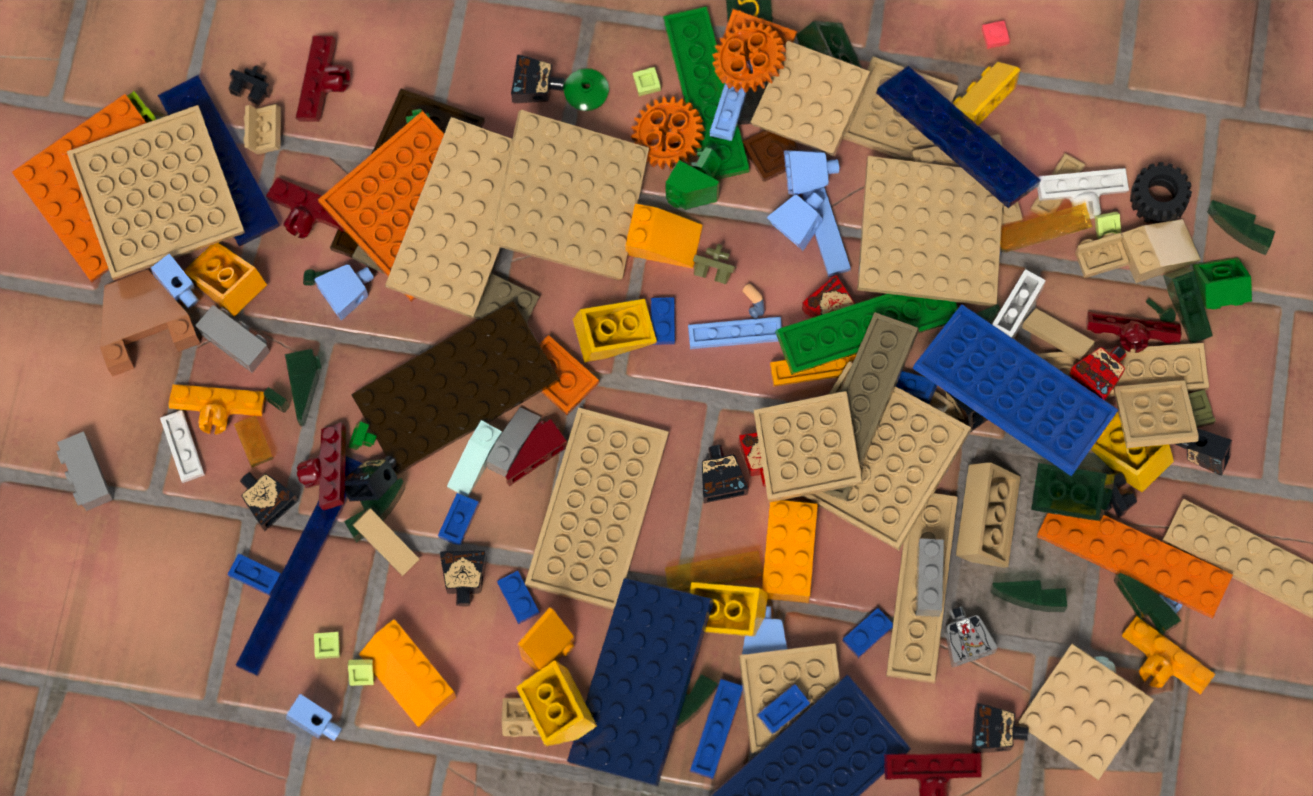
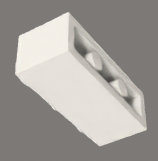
(1019, 303)

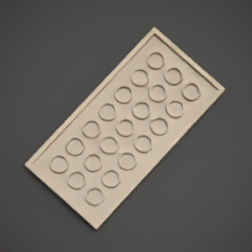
(448, 239)
(597, 508)

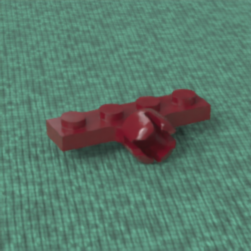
(320, 79)
(304, 208)
(1133, 331)
(327, 468)
(933, 770)

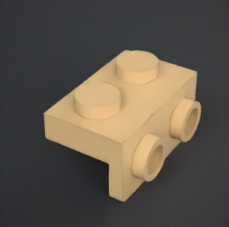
(262, 128)
(1101, 255)

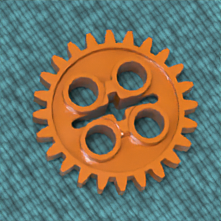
(728, 61)
(687, 134)

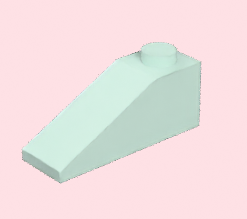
(474, 459)

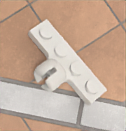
(1083, 187)

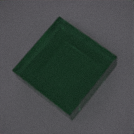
(276, 400)

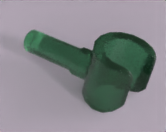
(310, 275)
(1165, 315)

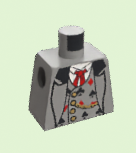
(967, 638)

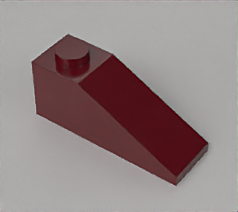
(540, 446)

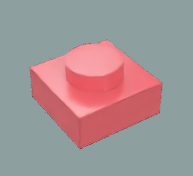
(995, 34)

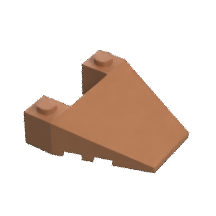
(136, 310)

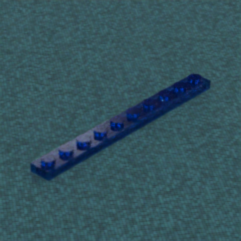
(290, 584)

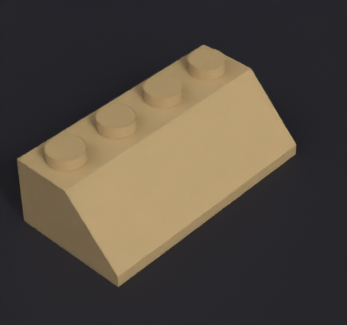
(988, 515)

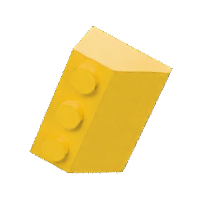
(988, 92)
(734, 609)
(556, 705)

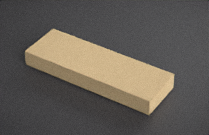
(1066, 165)
(1058, 334)
(385, 541)

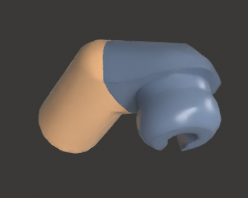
(757, 299)

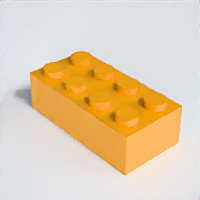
(789, 551)

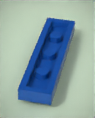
(716, 729)

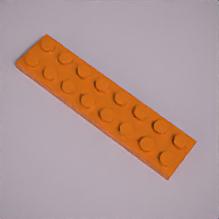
(1140, 557)

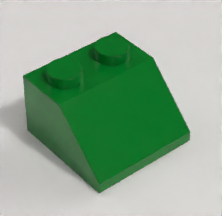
(690, 187)
(1223, 283)

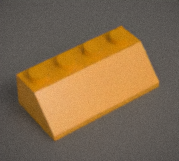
(407, 673)

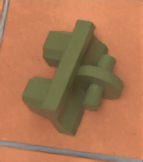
(724, 270)

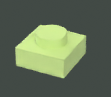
(646, 81)
(1107, 223)
(326, 645)
(361, 672)

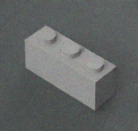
(233, 338)
(83, 471)
(929, 577)

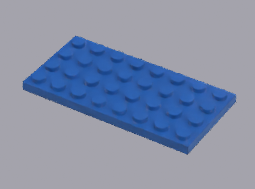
(1015, 389)

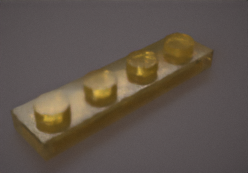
(1045, 228)
(714, 570)

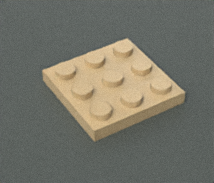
(1155, 414)

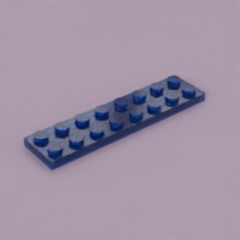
(958, 137)
(248, 198)

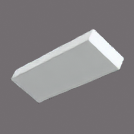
(182, 446)

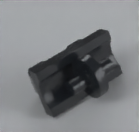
(252, 81)
(1119, 502)

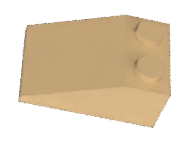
(1158, 249)

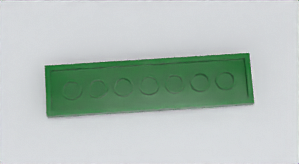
(692, 50)
(843, 330)

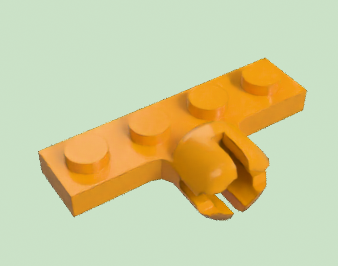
(782, 376)
(216, 404)
(1165, 658)

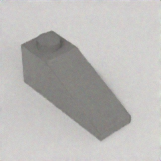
(511, 441)

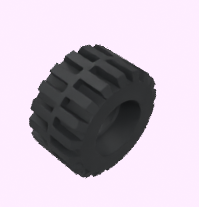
(1165, 177)

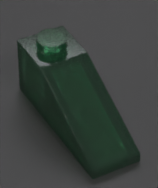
(1188, 304)
(303, 378)

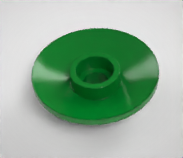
(589, 98)

